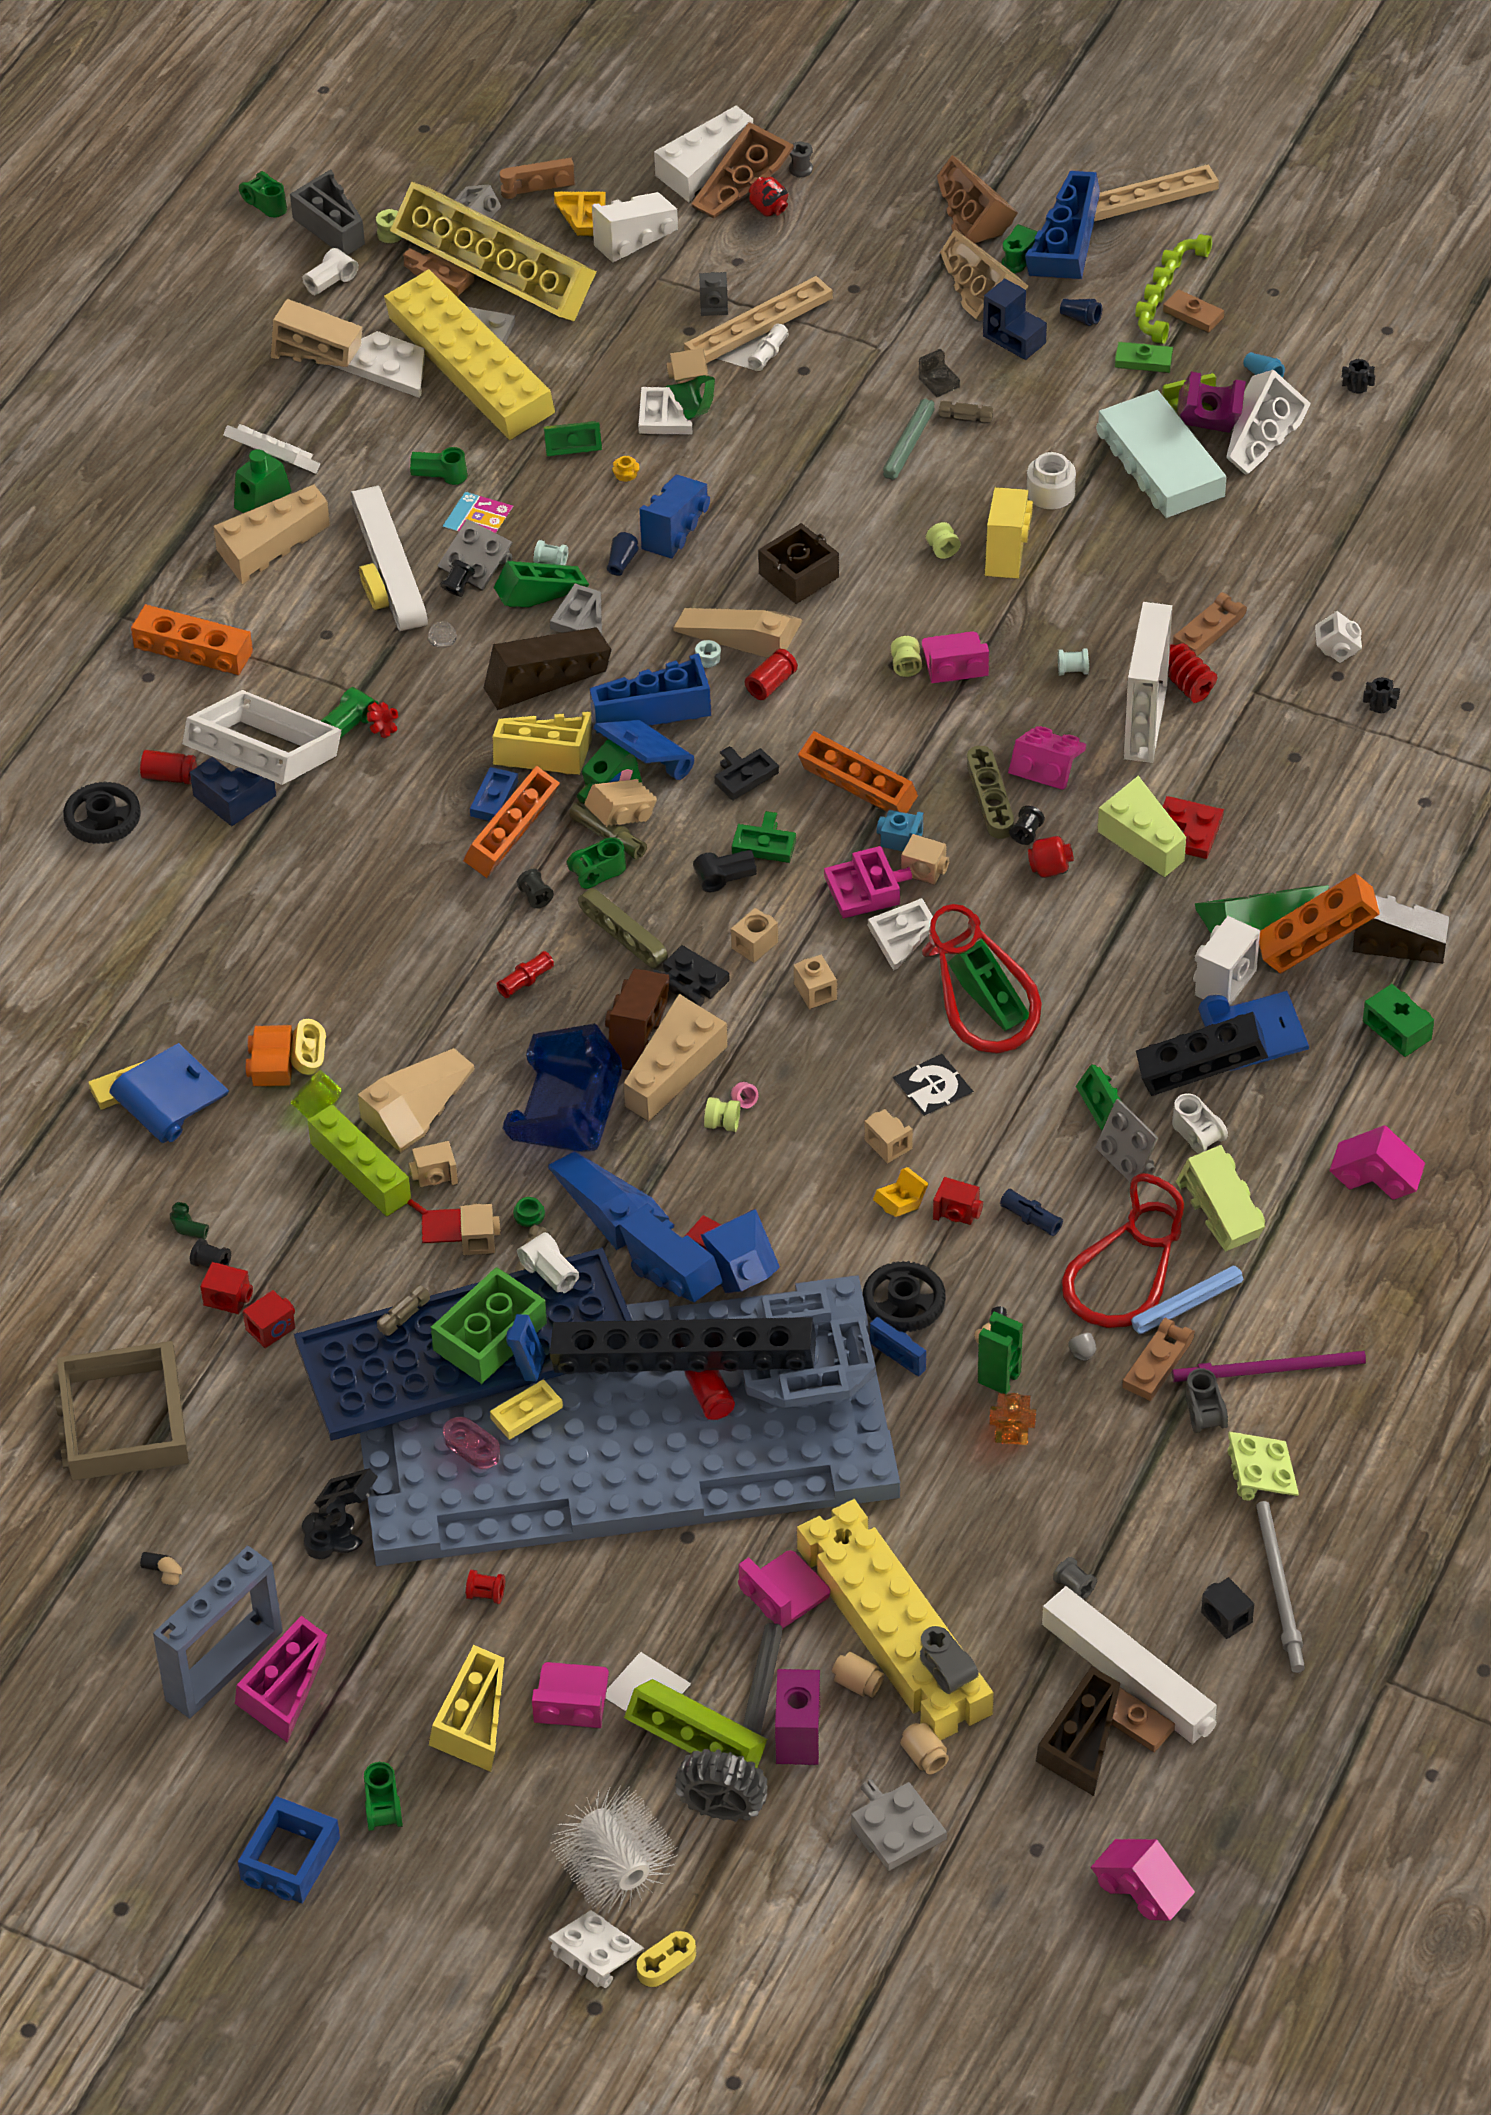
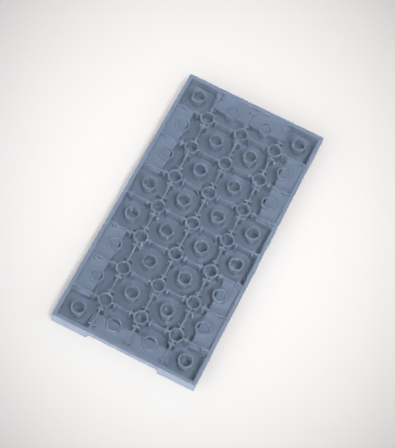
(626, 1458)

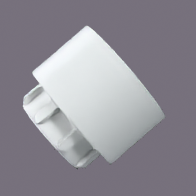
(1051, 481)

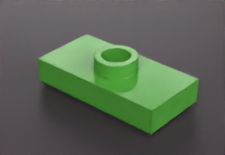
(1143, 357)

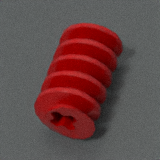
(1190, 673)

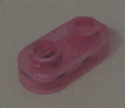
(474, 1444)

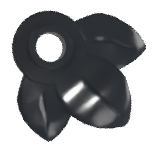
(322, 1541)

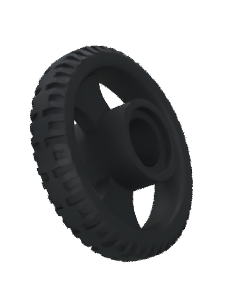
(102, 813)
(905, 1296)

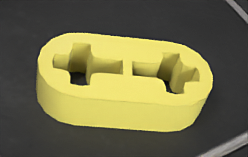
(373, 586)
(663, 1956)

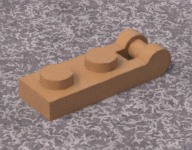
(536, 177)
(1210, 624)
(1158, 1359)

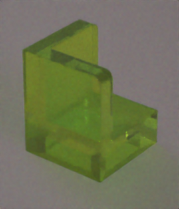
(316, 1095)

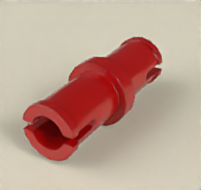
(525, 974)

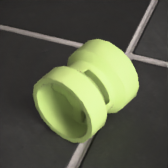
(906, 656)
(722, 1114)

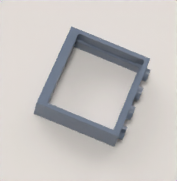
(192, 1688)

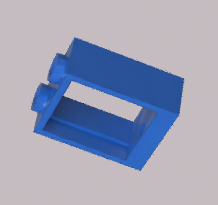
(298, 1820)

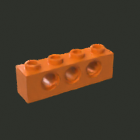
(192, 639)
(857, 774)
(511, 821)
(1318, 923)

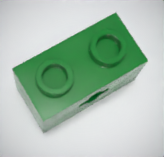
(1398, 1020)

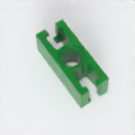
(1000, 1353)

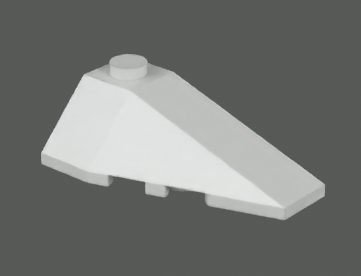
(1267, 417)

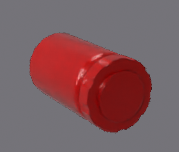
(771, 674)
(167, 766)
(711, 1393)

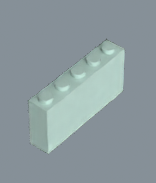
(1161, 453)

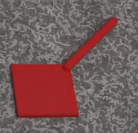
(439, 1224)

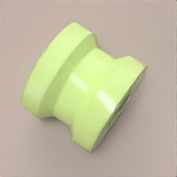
(384, 221)
(943, 540)

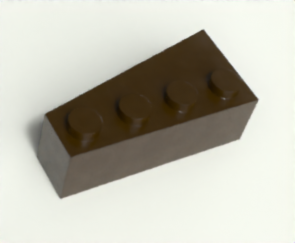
(543, 664)

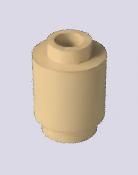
(857, 1674)
(924, 1748)

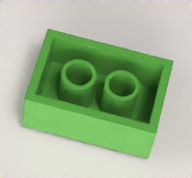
(477, 1326)

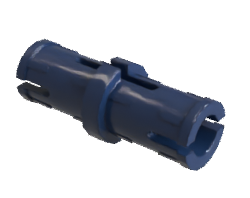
(1031, 1212)

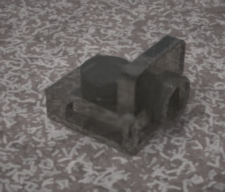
(936, 374)

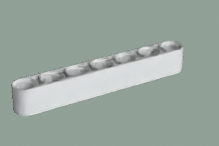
(389, 558)

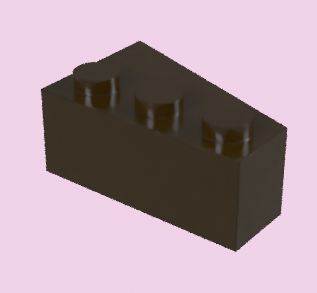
(1403, 932)
(1080, 1732)

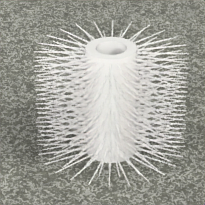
(614, 1849)

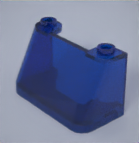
(570, 1092)

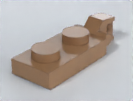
(450, 274)

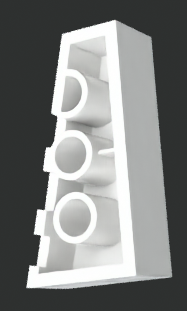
(694, 156)

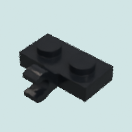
(745, 773)
(344, 1491)

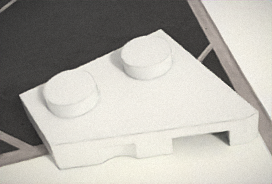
(661, 413)
(901, 930)

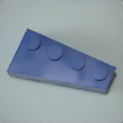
(1065, 237)

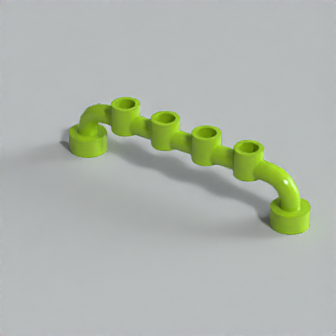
(1162, 277)

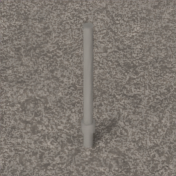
(1290, 1637)

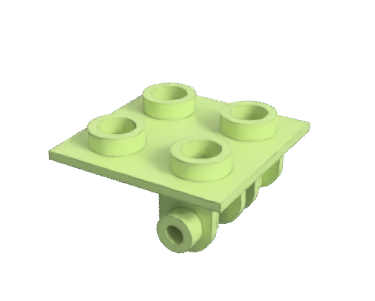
(1261, 1465)

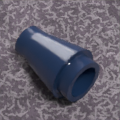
(1083, 310)
(622, 551)

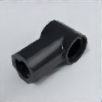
(716, 871)

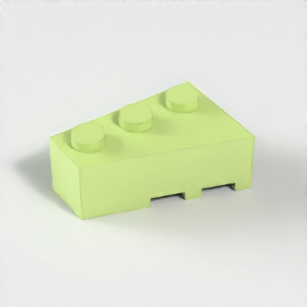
(1142, 827)
(1222, 1197)

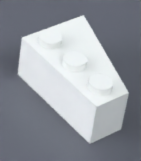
(632, 224)

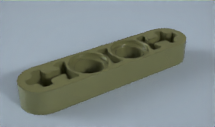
(987, 792)
(622, 928)

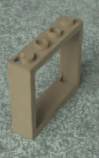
(112, 1364)

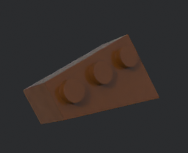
(636, 1014)

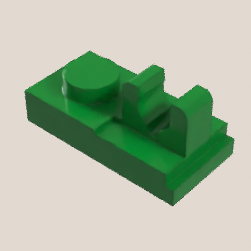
(572, 438)
(1097, 1094)

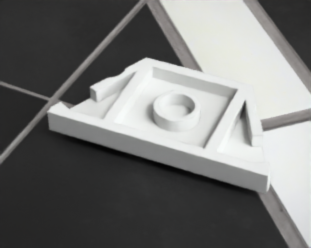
(389, 363)

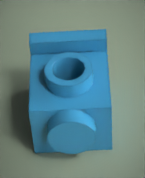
(898, 828)

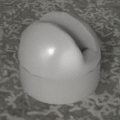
(1082, 1346)

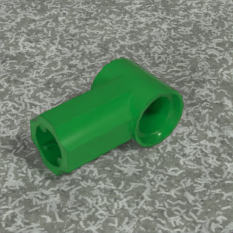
(447, 464)
(351, 711)

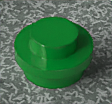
(529, 1212)

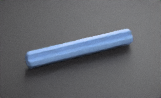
(1187, 1299)

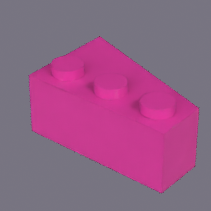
(282, 1678)

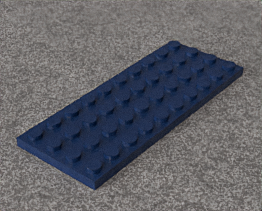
(381, 1379)

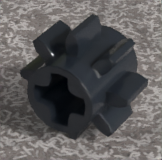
(1358, 376)
(1381, 695)

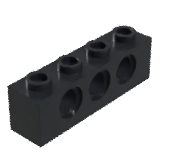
(1202, 1053)

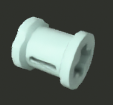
(550, 554)
(1073, 661)

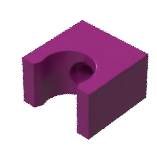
(1225, 401)
(797, 1716)

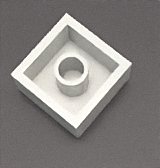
(1227, 960)

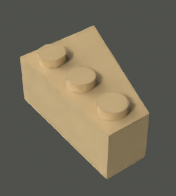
(314, 335)

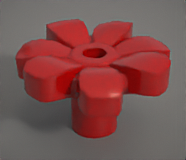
(382, 719)

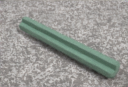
(908, 439)

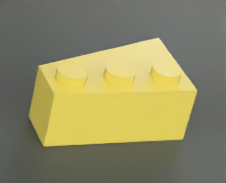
(1007, 532)

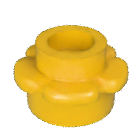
(625, 468)

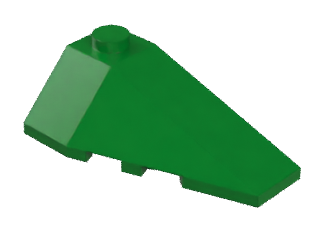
(1258, 909)

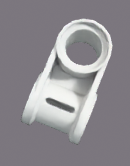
(1197, 1123)

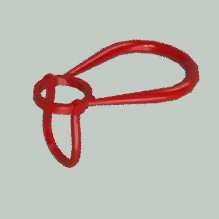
(949, 998)
(1088, 1254)

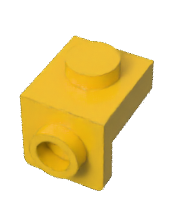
(903, 1195)

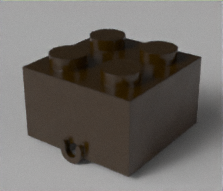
(798, 563)

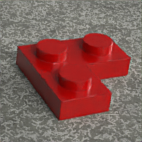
(1198, 823)

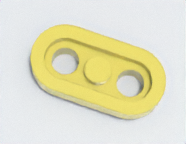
(308, 1052)

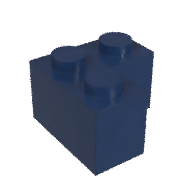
(1009, 323)
(230, 793)

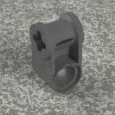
(1205, 1406)
(946, 1659)

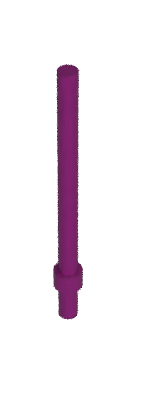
(1275, 1365)

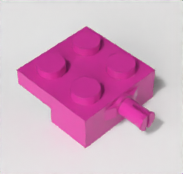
(865, 883)

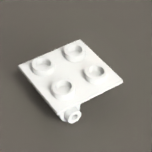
(593, 1947)

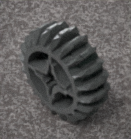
(721, 1785)

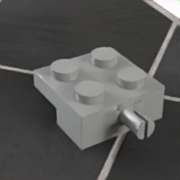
(896, 1824)

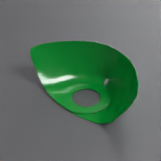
(690, 398)

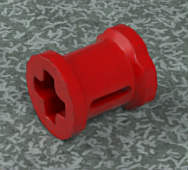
(485, 1586)

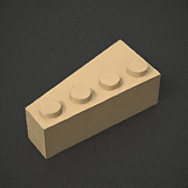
(270, 530)
(674, 1056)

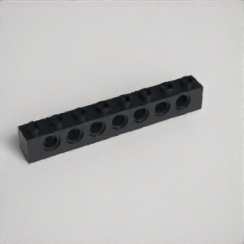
(669, 1337)

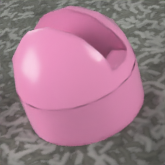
(748, 1091)

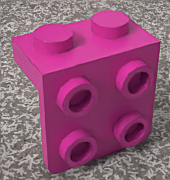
(955, 657)
(1045, 756)
(783, 1587)
(570, 1695)

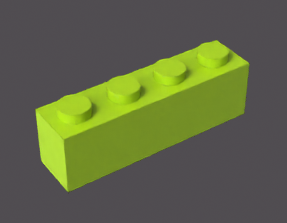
(359, 1160)
(690, 1723)

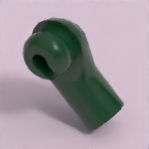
(183, 1223)

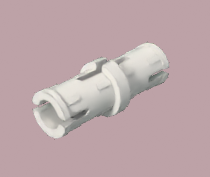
(768, 347)

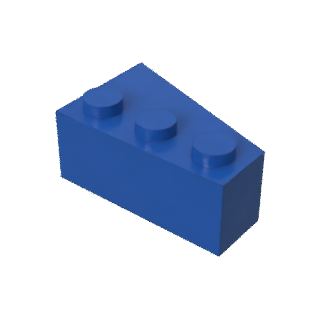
(672, 515)
(666, 1257)

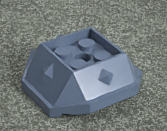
(841, 1351)

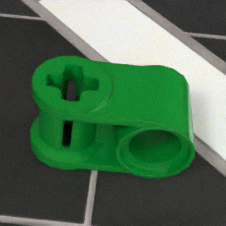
(265, 195)
(1016, 247)
(599, 862)
(381, 1801)

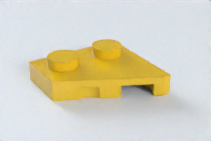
(578, 209)

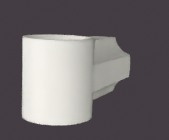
(335, 267)
(545, 1258)

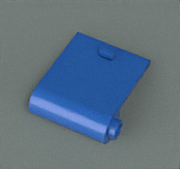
(648, 745)
(1280, 1038)
(167, 1091)

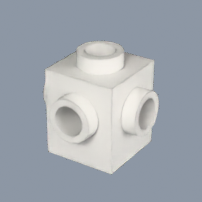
(1338, 637)

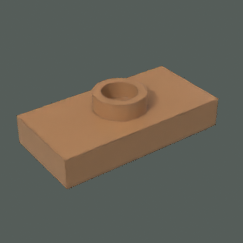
(1193, 310)
(1141, 1721)

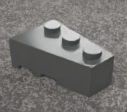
(328, 213)

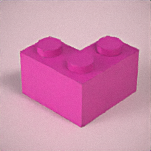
(1378, 1158)
(1147, 1874)

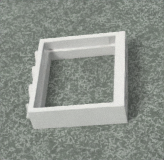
(1144, 691)
(210, 734)

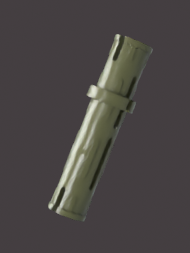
(632, 845)

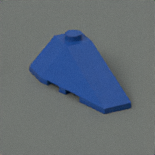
(601, 1195)

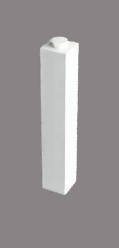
(1129, 1663)

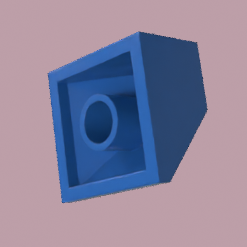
(741, 1252)

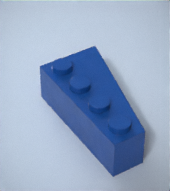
(655, 697)

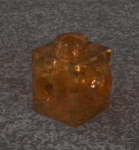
(1012, 1418)

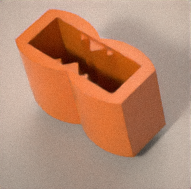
(270, 1055)

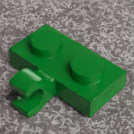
(765, 841)

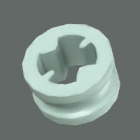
(708, 646)

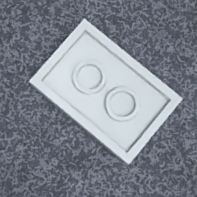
(272, 447)

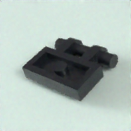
(696, 972)

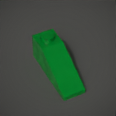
(535, 583)
(988, 985)

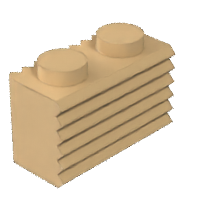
(620, 802)

